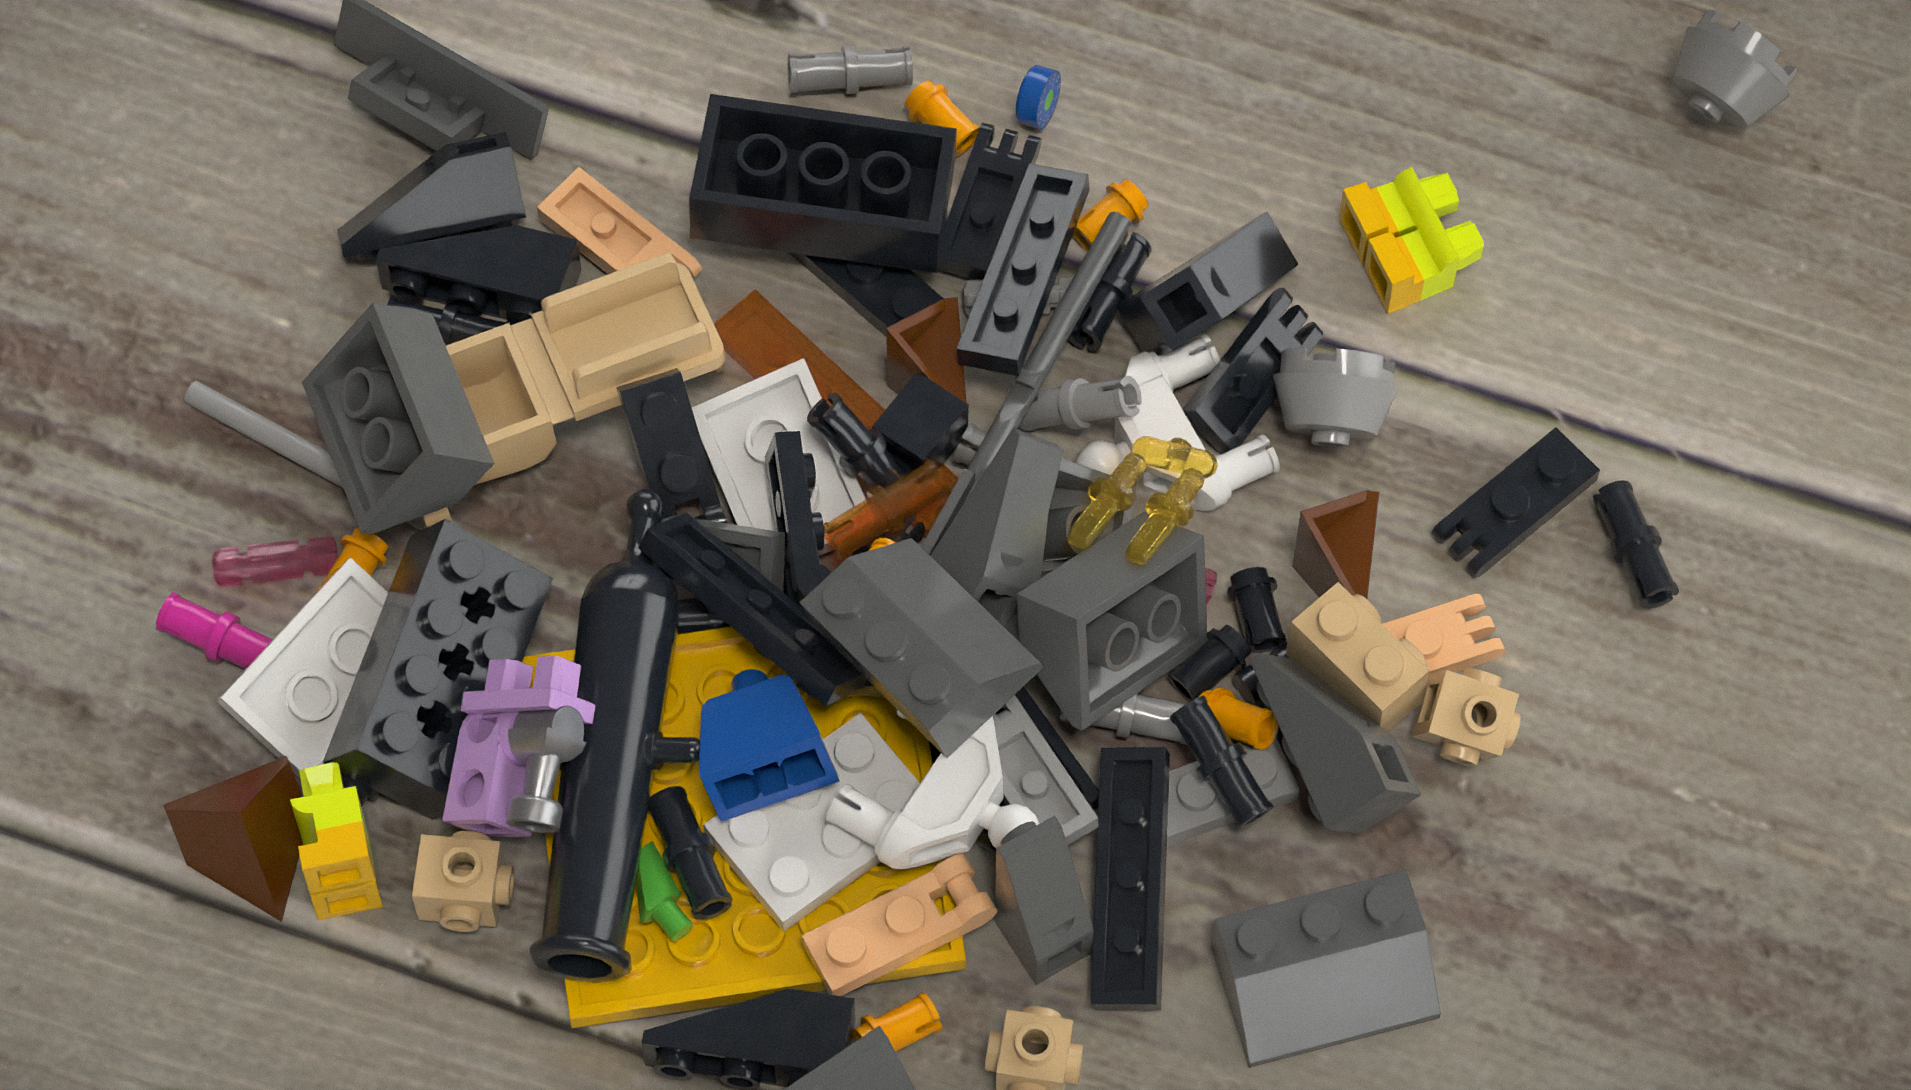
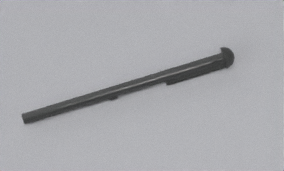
(1035, 369)

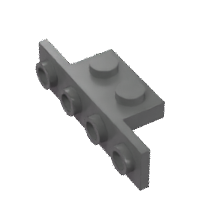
(430, 87)

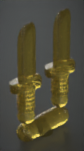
(1164, 509)

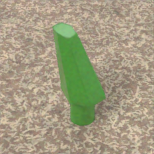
(659, 895)

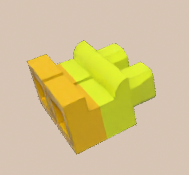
(1403, 240)
(335, 844)

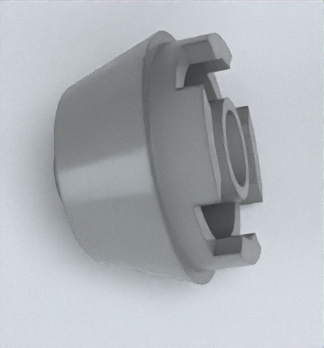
(1730, 72)
(1335, 394)

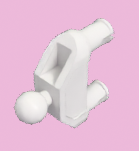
(1164, 419)
(945, 811)

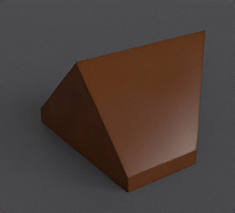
(927, 346)
(1337, 543)
(243, 834)

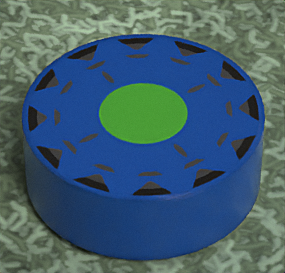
(1038, 96)

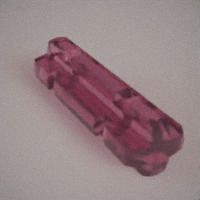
(274, 560)

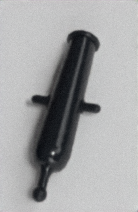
(626, 666)

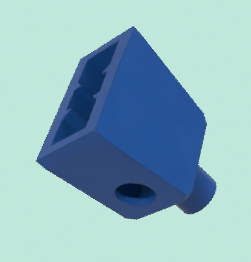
(760, 746)

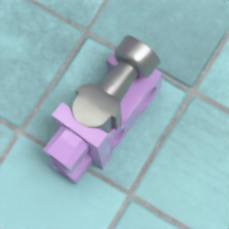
(515, 746)

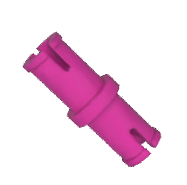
(216, 634)

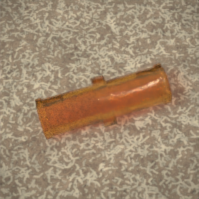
(886, 509)

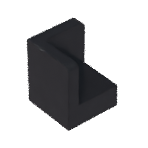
(923, 424)

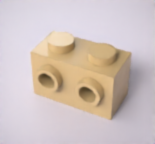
(1359, 657)

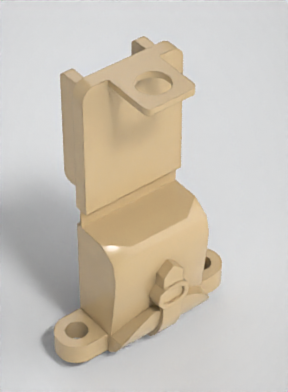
(577, 354)

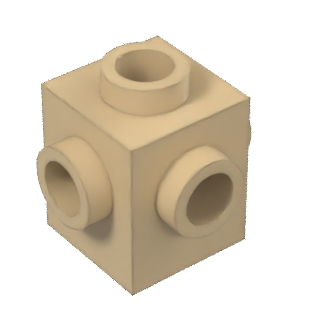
(1467, 716)
(461, 881)
(1040, 1033)

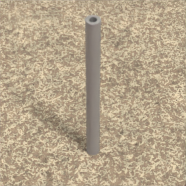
(269, 434)

